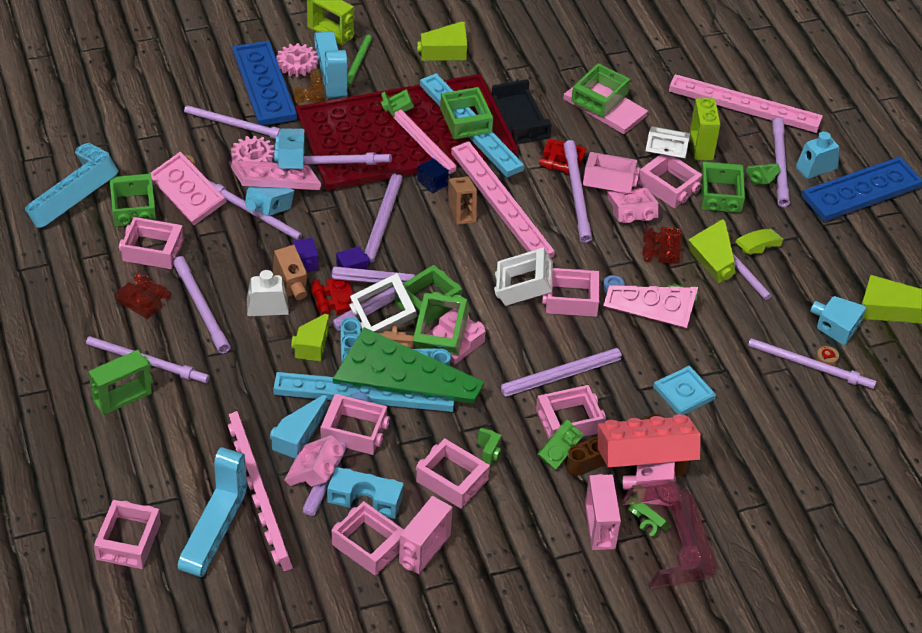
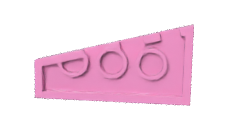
(656, 303)

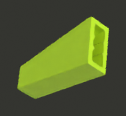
(892, 301)

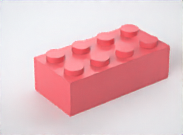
(648, 441)

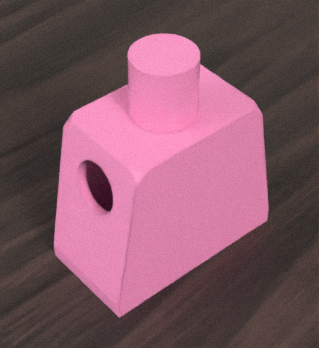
(651, 473)

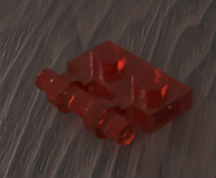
(669, 245)
(140, 301)

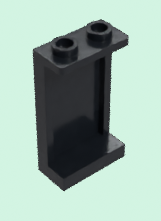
(521, 112)

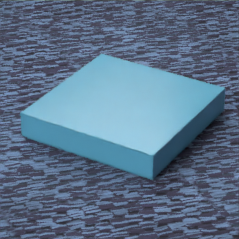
(684, 390)

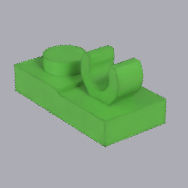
(558, 445)
(654, 519)

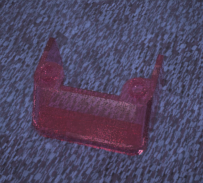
(695, 557)

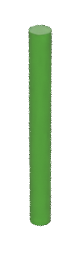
(358, 60)

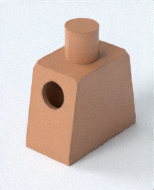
(462, 192)
(291, 269)

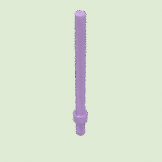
(272, 132)
(370, 159)
(268, 219)
(184, 371)
(853, 377)

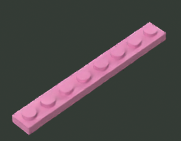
(746, 103)
(500, 199)
(261, 498)

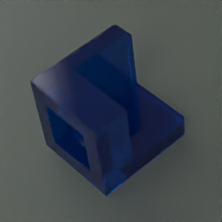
(432, 175)

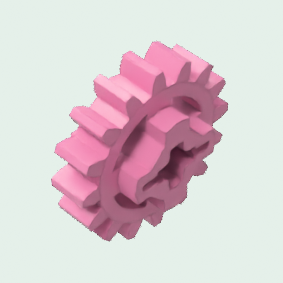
(297, 59)
(253, 150)

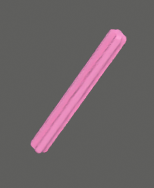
(424, 141)

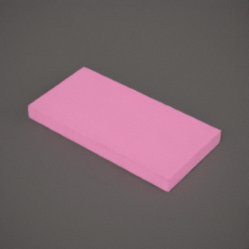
(621, 117)
(270, 175)
(187, 188)

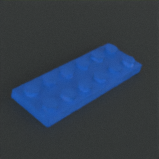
(264, 83)
(862, 188)

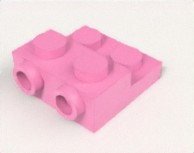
(634, 206)
(473, 336)
(315, 462)

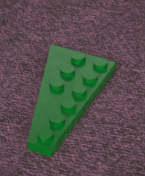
(399, 369)

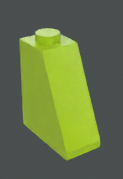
(444, 43)
(714, 251)

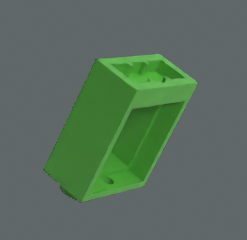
(595, 102)
(469, 125)
(732, 175)
(121, 187)
(423, 279)
(452, 344)
(116, 371)

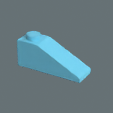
(298, 427)

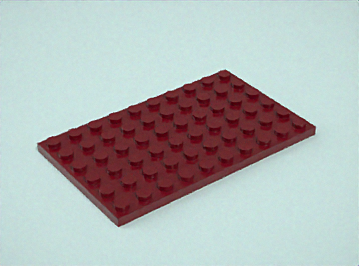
(362, 126)

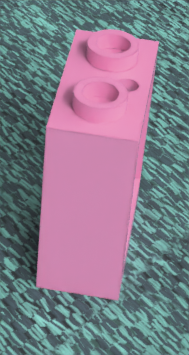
(611, 172)
(650, 178)
(156, 230)
(574, 306)
(569, 398)
(358, 409)
(455, 494)
(602, 512)
(425, 535)
(124, 553)
(383, 554)

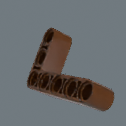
(586, 457)

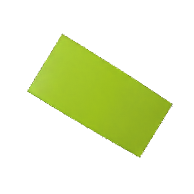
(757, 241)

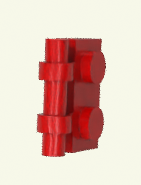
(555, 151)
(339, 293)

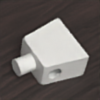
(267, 295)

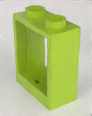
(317, 21)
(704, 129)

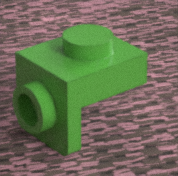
(398, 102)
(763, 173)
(492, 443)

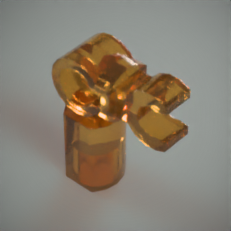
(314, 92)

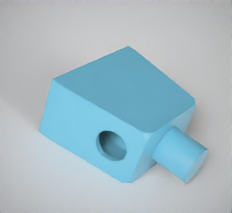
(818, 156)
(269, 199)
(839, 318)

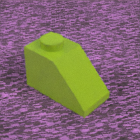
(311, 339)

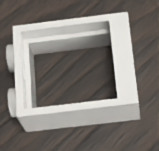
(673, 140)
(520, 264)
(398, 319)

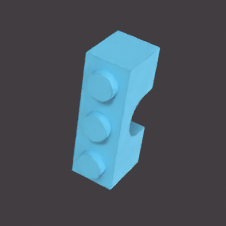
(290, 149)
(349, 484)

